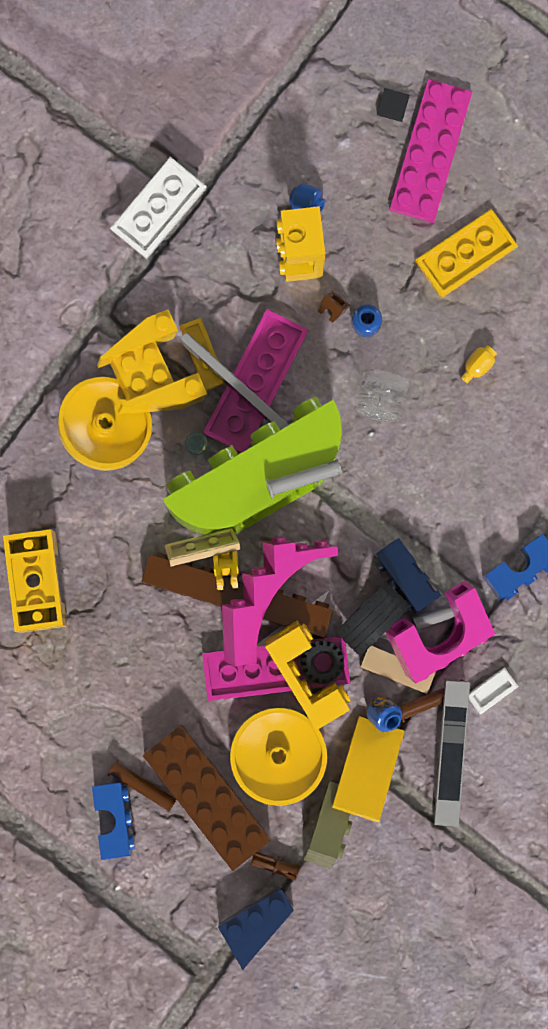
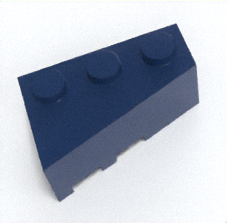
(406, 576)
(255, 924)

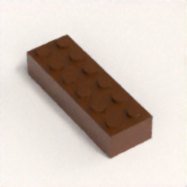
(207, 797)

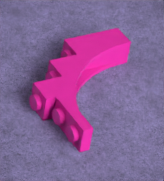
(245, 615)

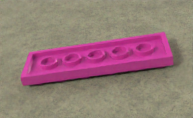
(430, 151)
(262, 371)
(263, 677)

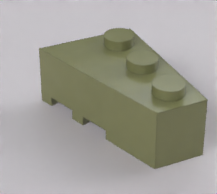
(328, 832)

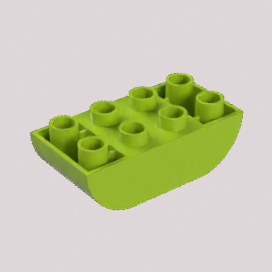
(236, 487)

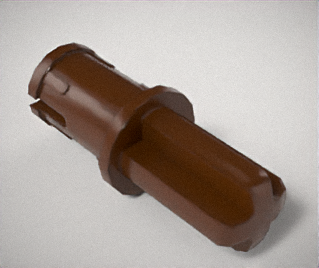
(275, 865)

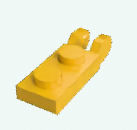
(226, 565)

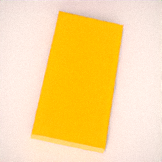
(466, 253)
(368, 770)

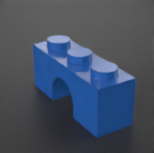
(505, 581)
(119, 841)

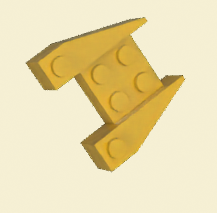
(144, 372)

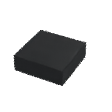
(393, 105)

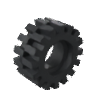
(336, 666)

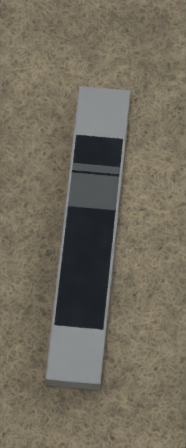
(232, 381)
(451, 753)

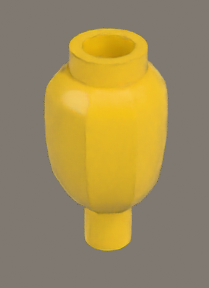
(479, 363)

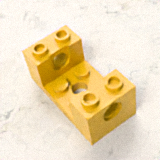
(301, 244)
(38, 606)
(321, 706)

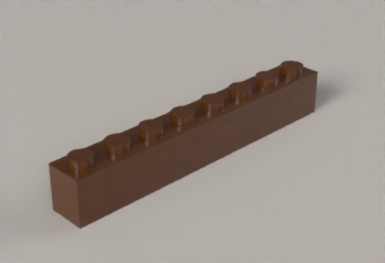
(203, 587)

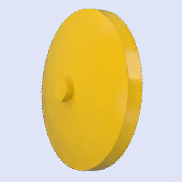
(96, 431)
(278, 756)

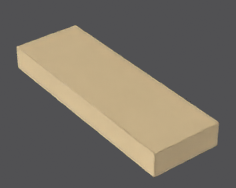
(202, 547)
(390, 667)

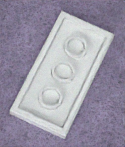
(158, 207)

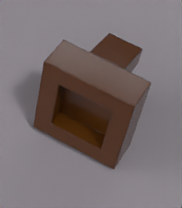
(335, 304)

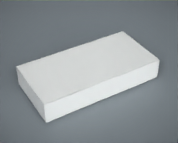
(492, 690)

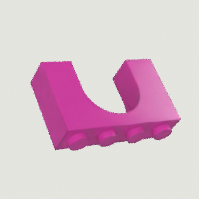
(470, 629)

